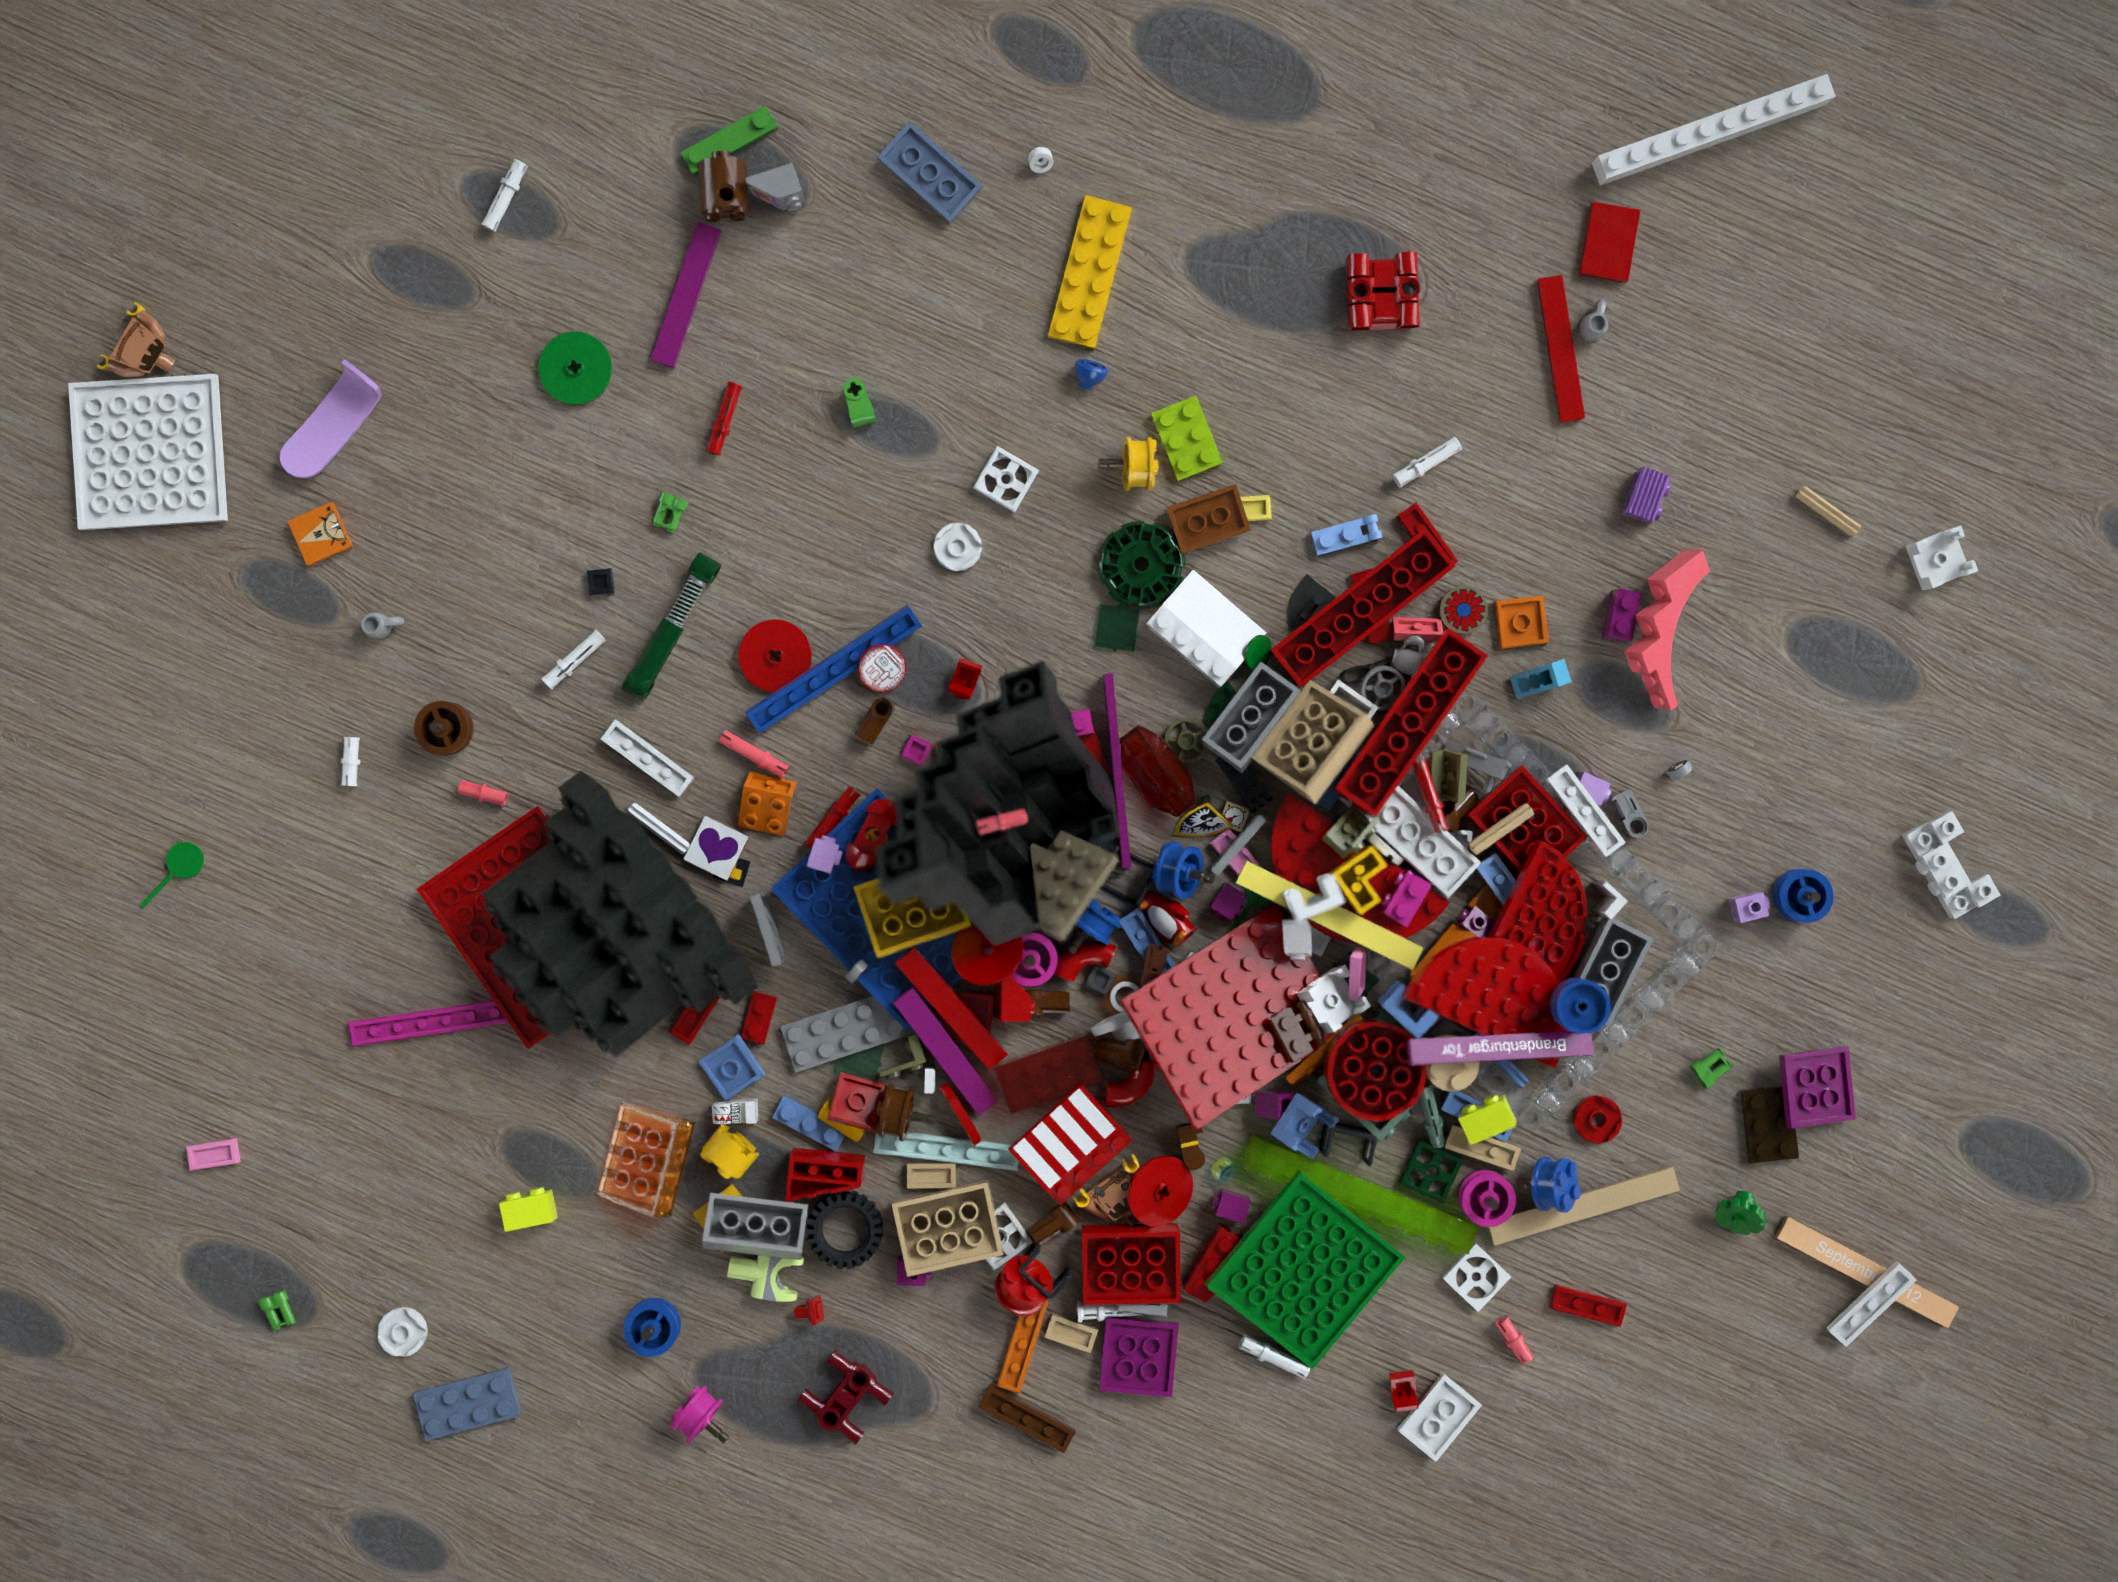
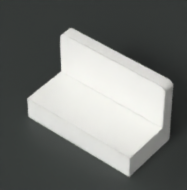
(1611, 902)
(1119, 1026)

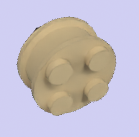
(1452, 1075)

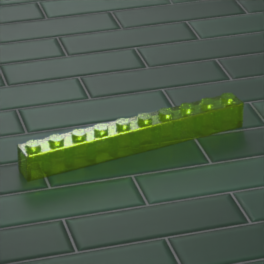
(1363, 1195)

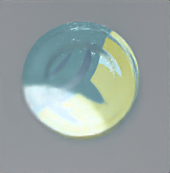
(1223, 1170)

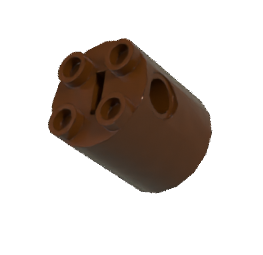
(723, 178)

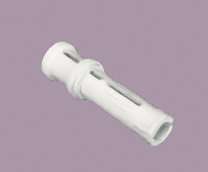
(1099, 1312)

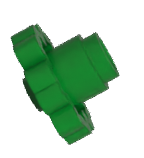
(1741, 1214)

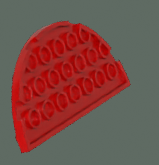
(1303, 855)
(1546, 910)
(1489, 988)

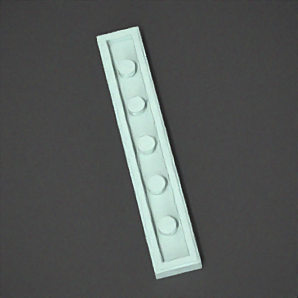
(948, 1150)

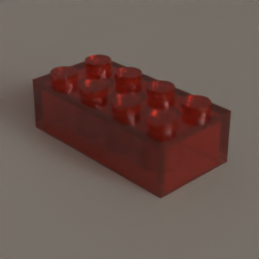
(1048, 1072)

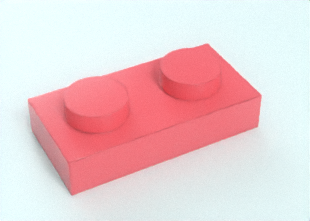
(1426, 628)

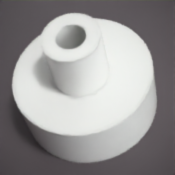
(1040, 160)

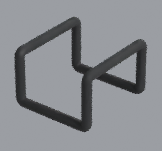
(1135, 902)
(1353, 1131)
(1035, 1250)

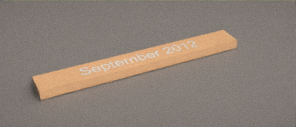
(1862, 1269)

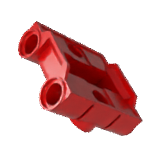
(1382, 310)

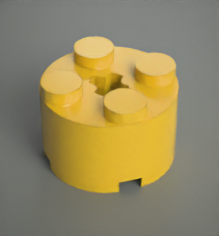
(729, 1152)

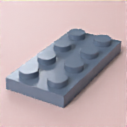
(930, 172)
(467, 1403)

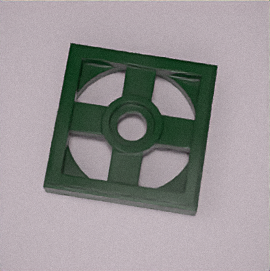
(1441, 1194)

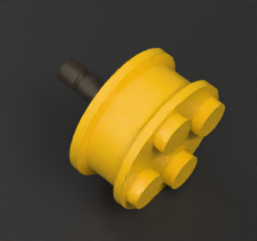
(1136, 463)

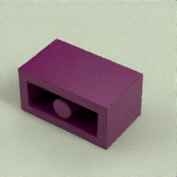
(1620, 615)

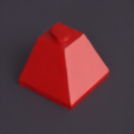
(1012, 1002)

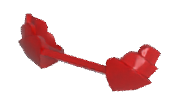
(862, 854)

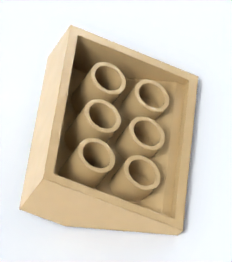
(1313, 741)
(947, 1228)

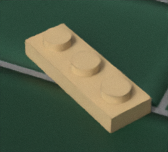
(1487, 1150)

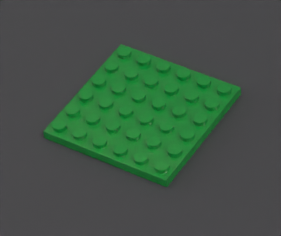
(1305, 1270)

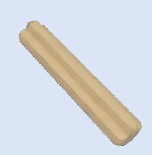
(1828, 511)
(1501, 828)

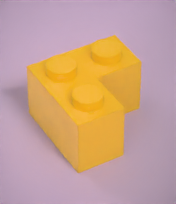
(1353, 878)

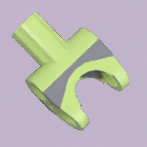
(764, 1276)

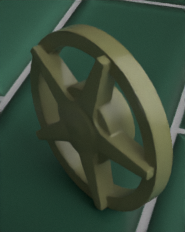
(1187, 740)

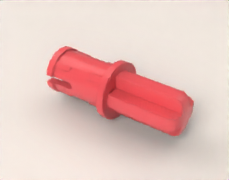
(482, 793)
(1002, 821)

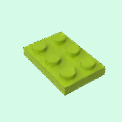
(1186, 438)

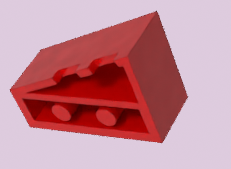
(822, 1172)
(1212, 1255)

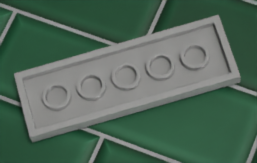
(840, 1033)

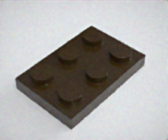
(1766, 1126)

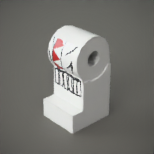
(735, 1111)

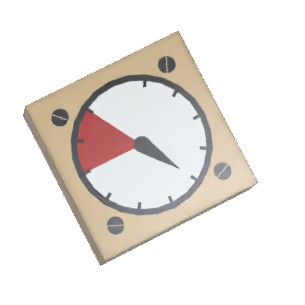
(1236, 815)

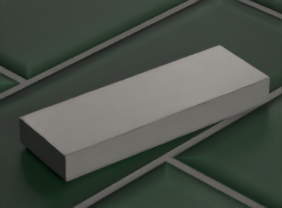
(1237, 844)

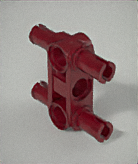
(845, 1397)

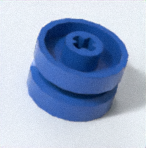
(1594, 1005)

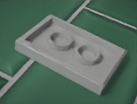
(768, 929)

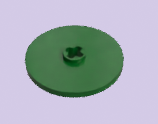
(591, 377)

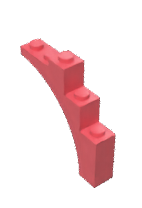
(1658, 622)

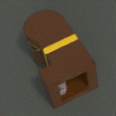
(1191, 1153)

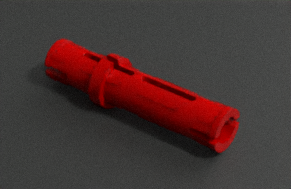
(715, 446)
(1430, 796)
(833, 817)

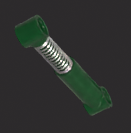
(642, 677)

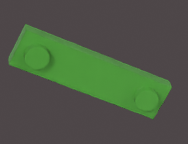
(732, 137)

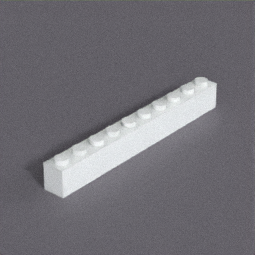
(1713, 129)

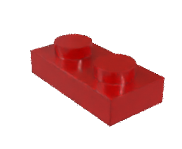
(759, 1017)

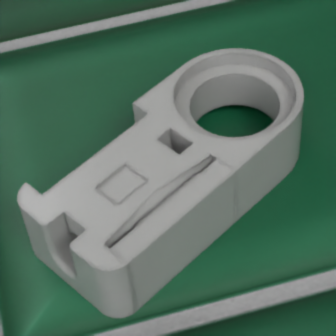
(1629, 811)

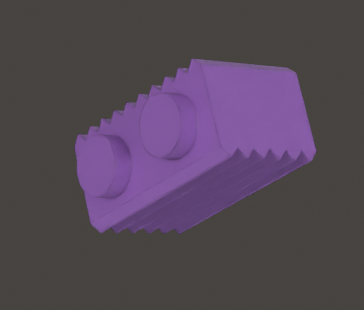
(1646, 495)

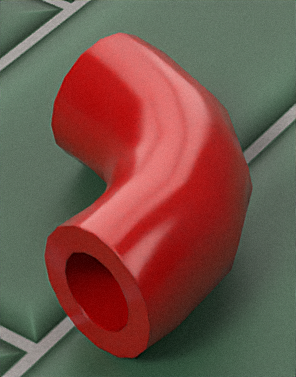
(1087, 954)
(1133, 1087)

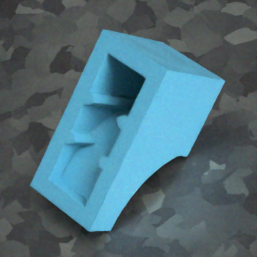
(1540, 679)

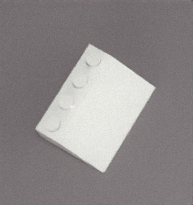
(1204, 628)

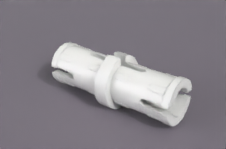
(350, 761)

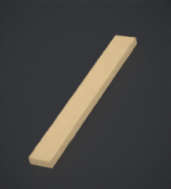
(1588, 1205)

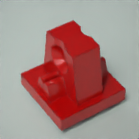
(812, 1310)

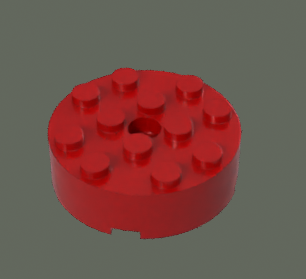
(1348, 1073)

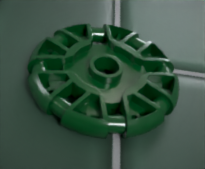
(1140, 579)

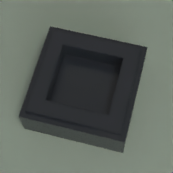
(600, 581)

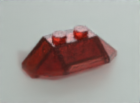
(1156, 771)

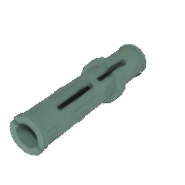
(1436, 1135)

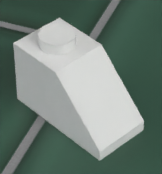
(1297, 939)

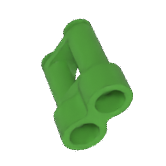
(671, 502)
(1704, 1074)
(273, 1301)

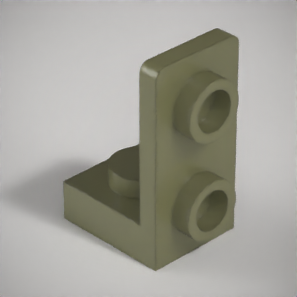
(914, 1047)

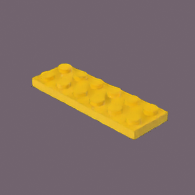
(1090, 272)

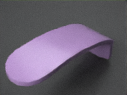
(330, 424)

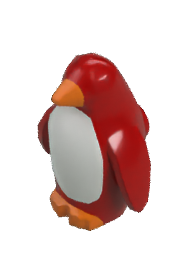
(1168, 919)

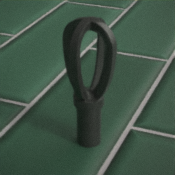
(1385, 662)

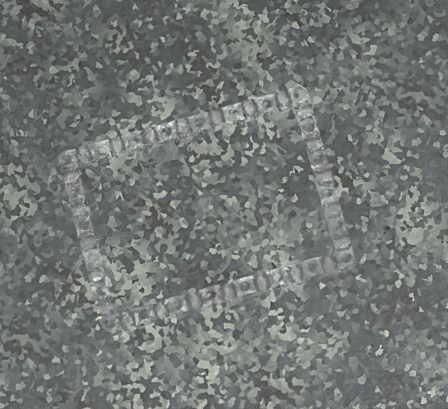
(1621, 863)

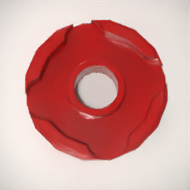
(1583, 1119)

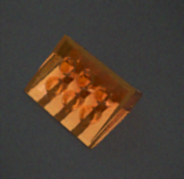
(646, 1160)

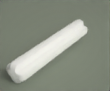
(658, 828)

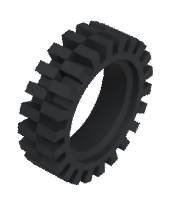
(825, 1250)

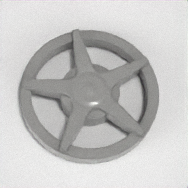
(1382, 687)

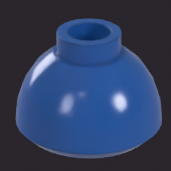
(1089, 373)

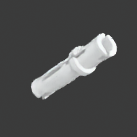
(509, 186)
(1420, 466)
(572, 660)
(1265, 1352)

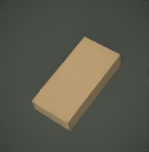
(931, 1175)
(1071, 1333)

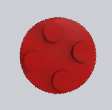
(1019, 1294)

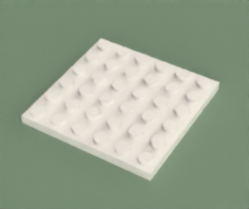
(148, 452)

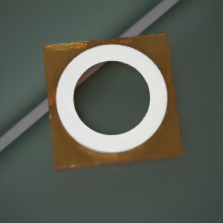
(1120, 981)

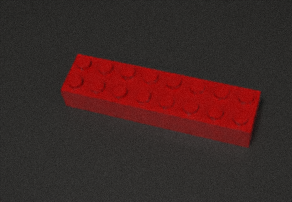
(1362, 608)
(1410, 723)

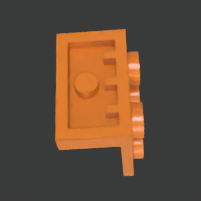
(766, 803)

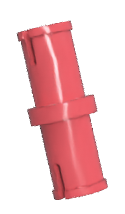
(1514, 1340)

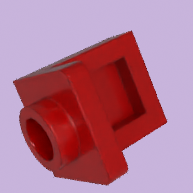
(965, 679)
(1403, 1390)

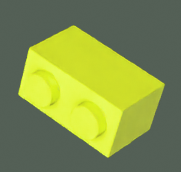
(1486, 1118)
(528, 1210)

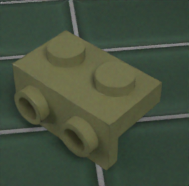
(1449, 774)
(1349, 831)

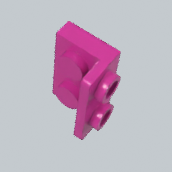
(1405, 897)

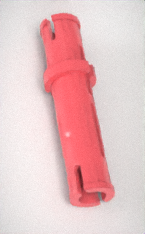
(762, 759)

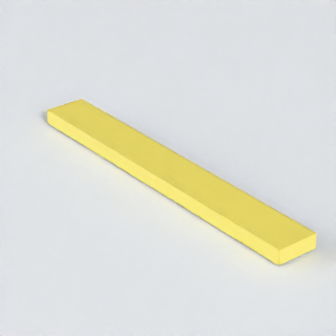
(1336, 918)

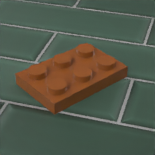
(1209, 519)

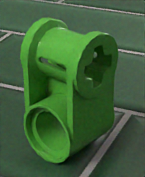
(859, 406)

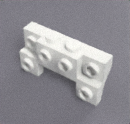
(1942, 868)

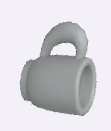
(1594, 324)
(379, 625)
(1408, 659)

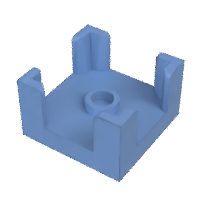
(1419, 1021)
(1299, 1121)

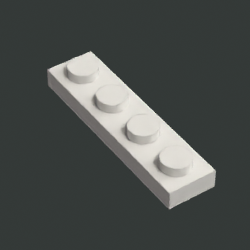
(647, 758)
(1585, 810)
(1871, 1303)

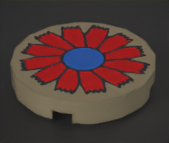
(1463, 610)

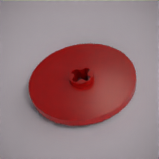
(774, 635)
(985, 967)
(1155, 1175)

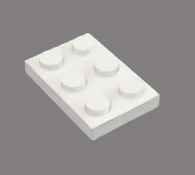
(1440, 1417)

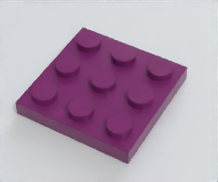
(1817, 1087)
(1138, 1356)

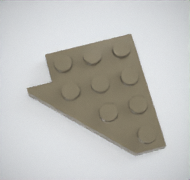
(1067, 880)

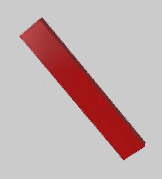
(1561, 348)
(951, 1007)

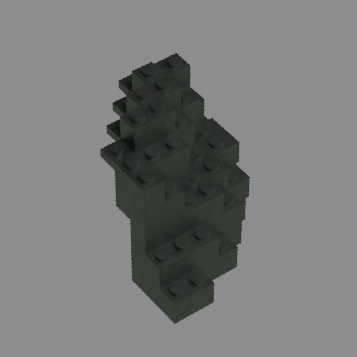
(1002, 760)
(607, 928)

